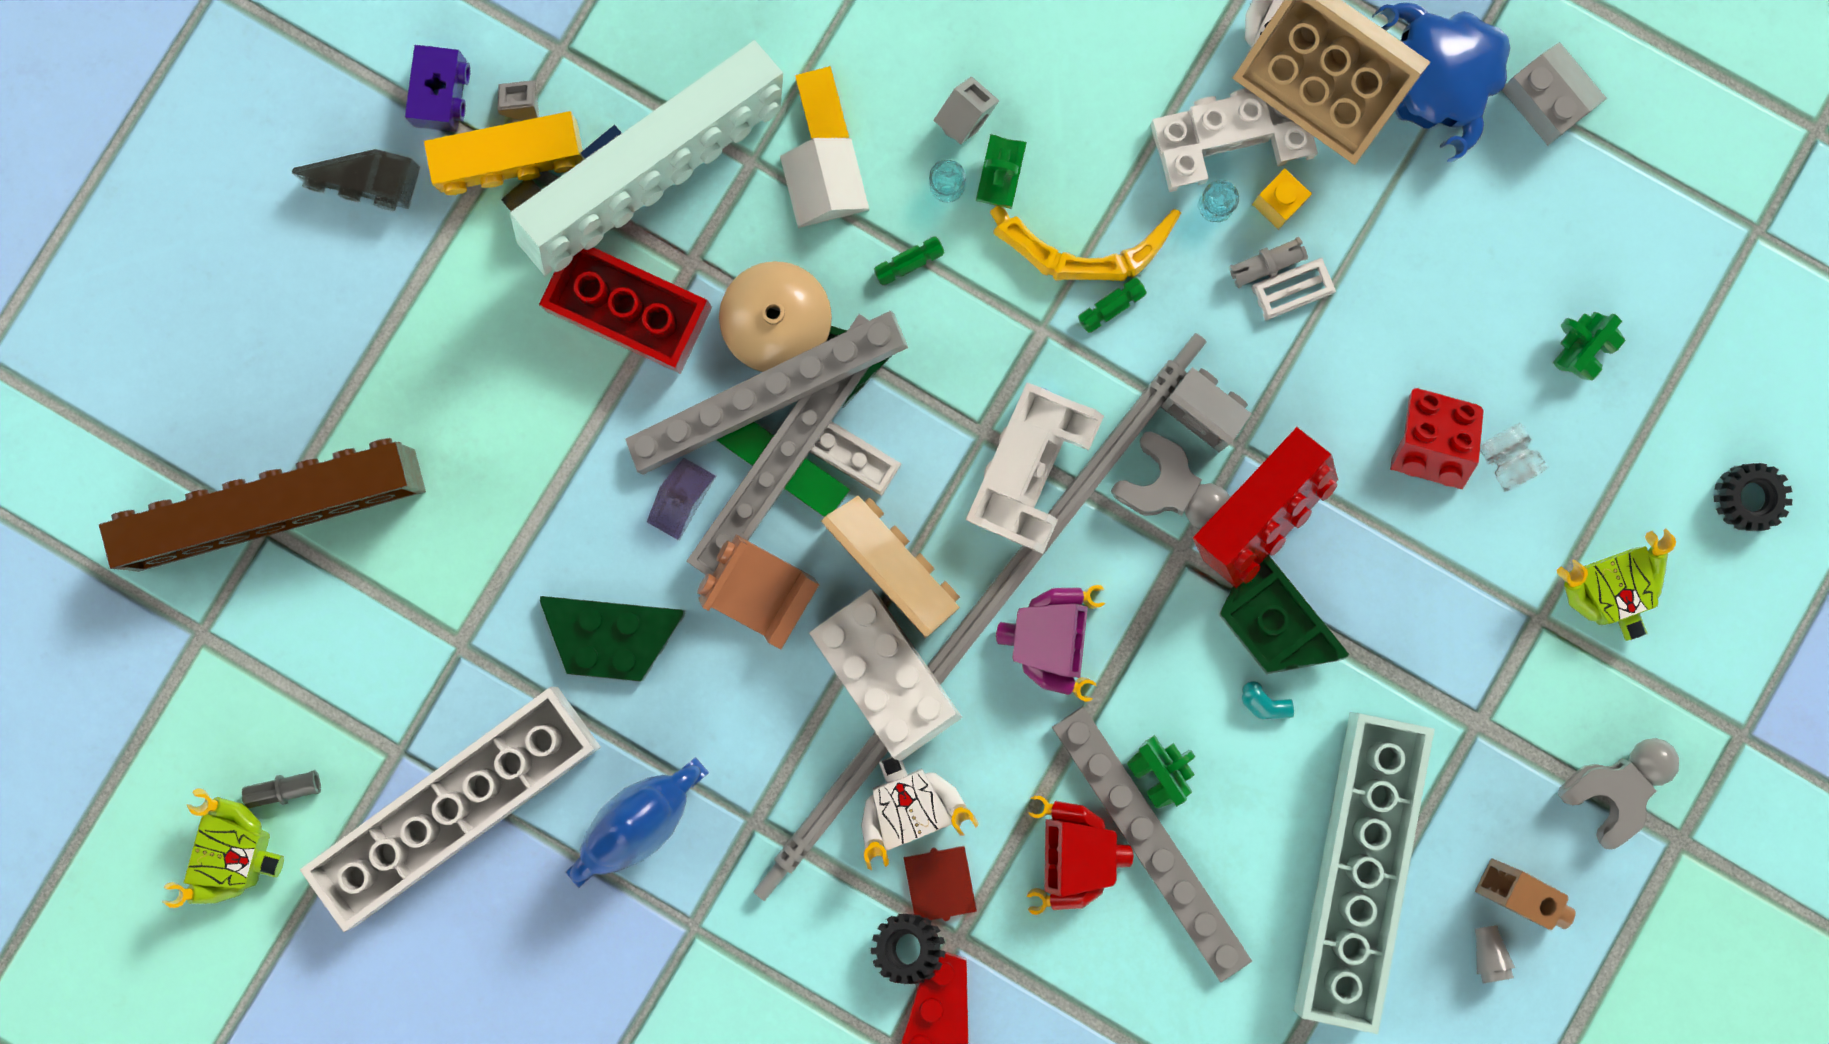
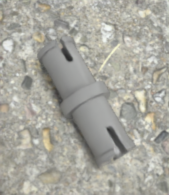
(1268, 262)

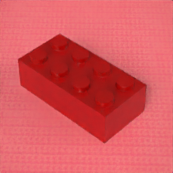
(627, 307)
(1267, 508)

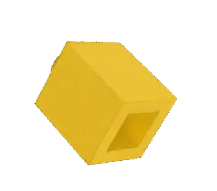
(1281, 198)

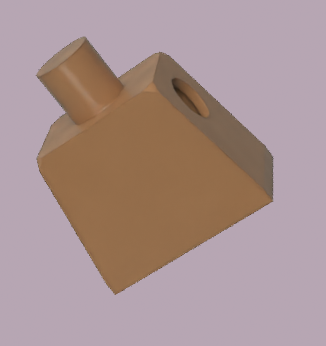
(1525, 896)

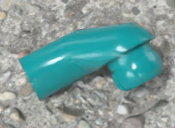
(1262, 705)

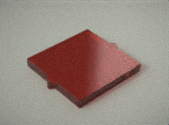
(940, 883)

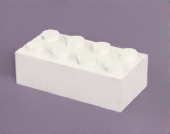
(885, 675)

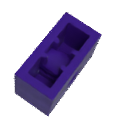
(428, 71)

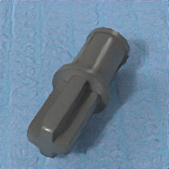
(281, 789)

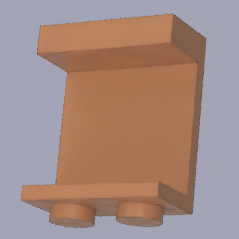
(757, 590)

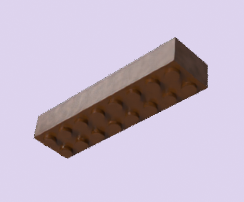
(261, 506)

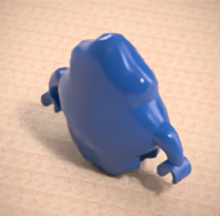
(1463, 70)
(635, 823)

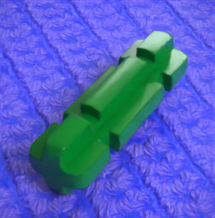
(909, 260)
(1112, 305)

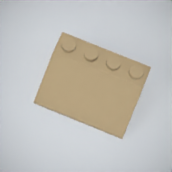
(1331, 72)
(891, 565)

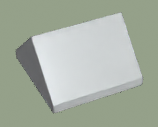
(824, 180)

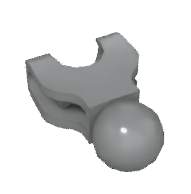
(1175, 488)
(1625, 786)

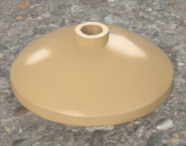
(769, 342)

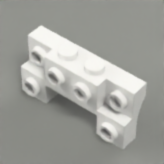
(1224, 126)
(1024, 463)

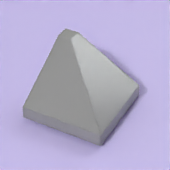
(518, 100)

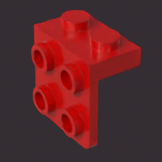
(1439, 439)

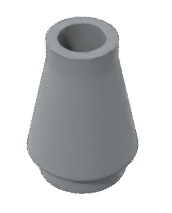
(1492, 956)

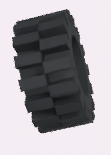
(1774, 492)
(929, 949)

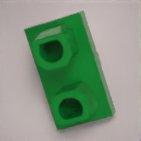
(1001, 171)
(1584, 341)
(1170, 769)

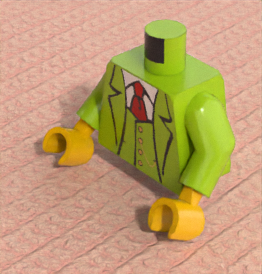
(1620, 585)
(225, 854)

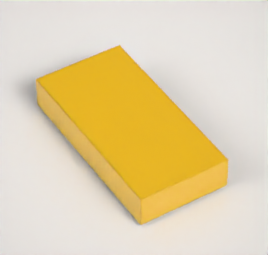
(821, 104)

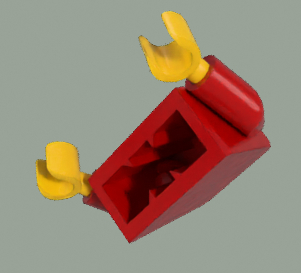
(1078, 857)

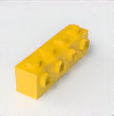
(504, 153)

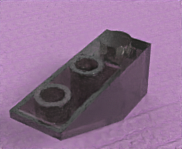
(368, 174)

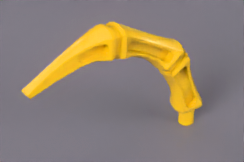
(1069, 267)

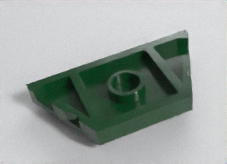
(1278, 623)
(608, 637)

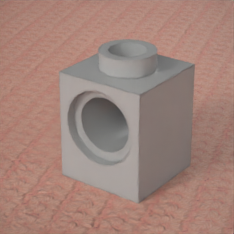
(966, 110)

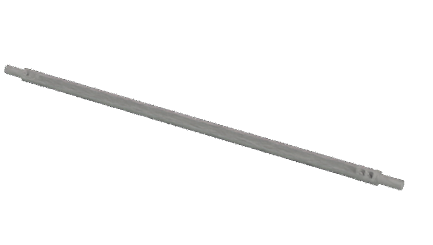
(986, 608)

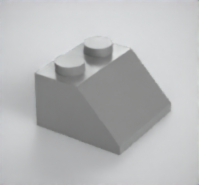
(1553, 93)
(1207, 409)

